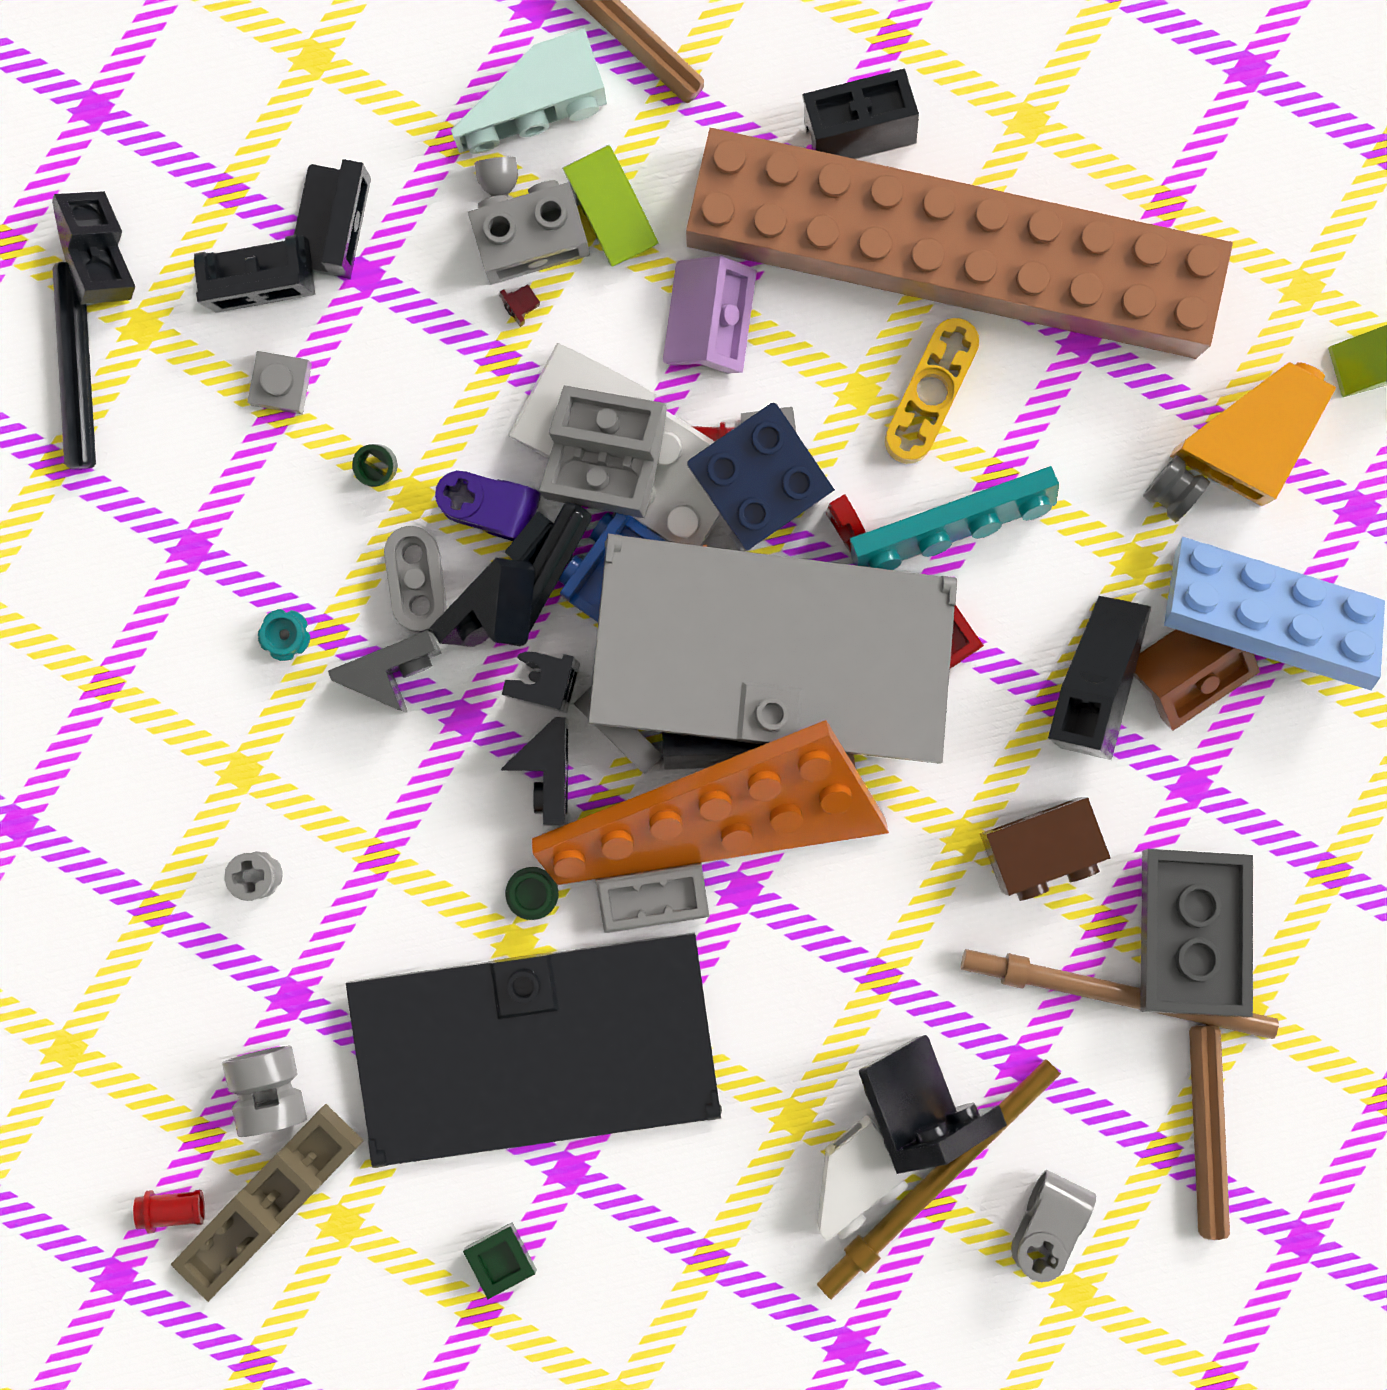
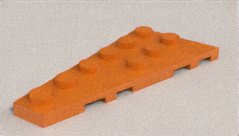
(755, 803)

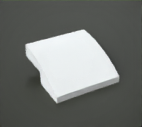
(568, 369)

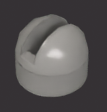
(497, 175)

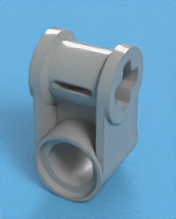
(1055, 1216)

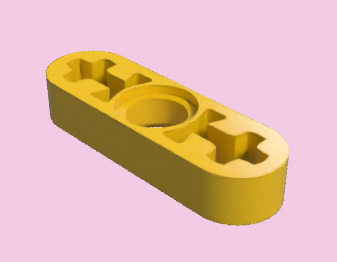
(935, 351)

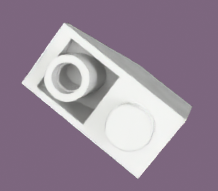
(855, 1178)

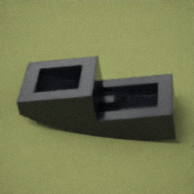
(90, 247)

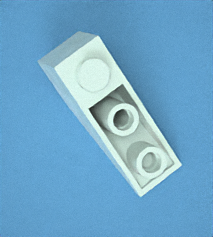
(542, 87)

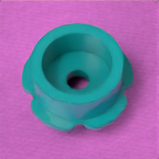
(270, 631)

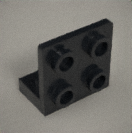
(918, 1112)

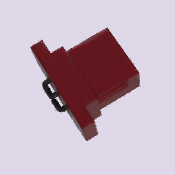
(519, 303)

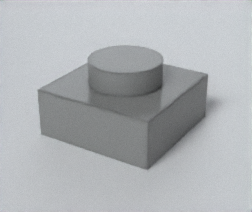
(279, 382)

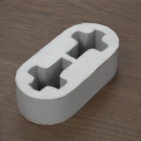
(627, 740)

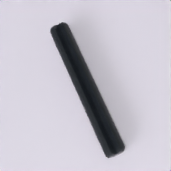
(73, 372)

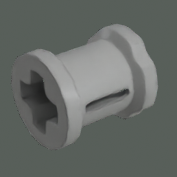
(249, 891)

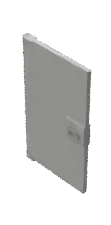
(772, 647)

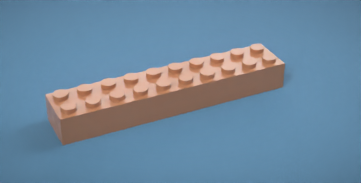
(958, 244)

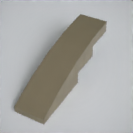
(266, 1202)

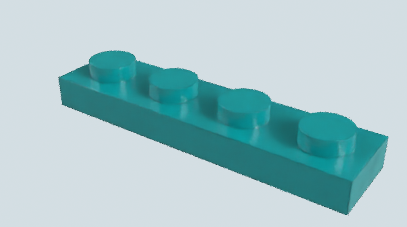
(972, 515)

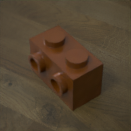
(1046, 847)

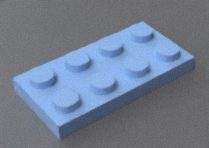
(1276, 613)

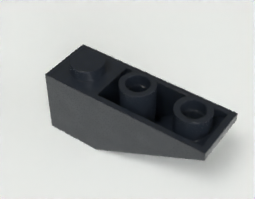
(1100, 679)

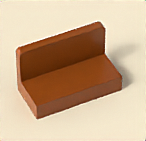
(1191, 674)

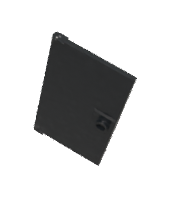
(533, 1049)

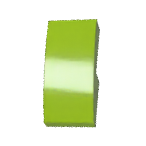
(610, 205)

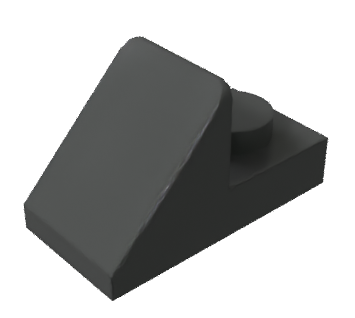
(374, 672)

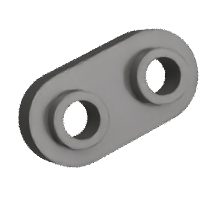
(414, 580)

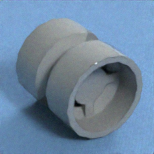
(258, 1073)

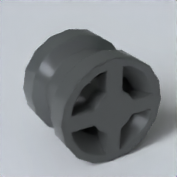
(1176, 488)

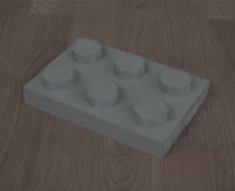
(1197, 933)

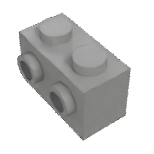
(528, 231)

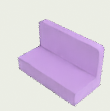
(710, 313)

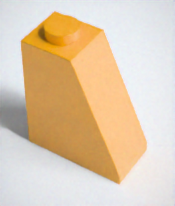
(1261, 434)

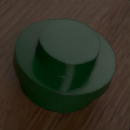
(531, 893)

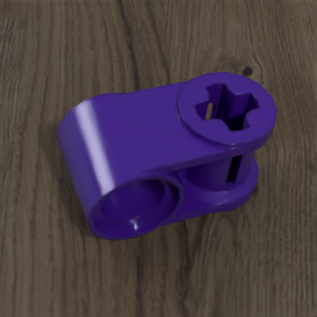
(498, 506)

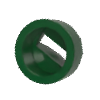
(369, 473)

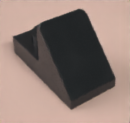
(491, 607)
(547, 753)

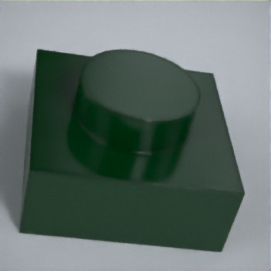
(500, 1260)

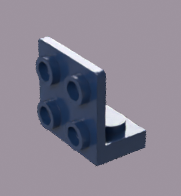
(759, 476)

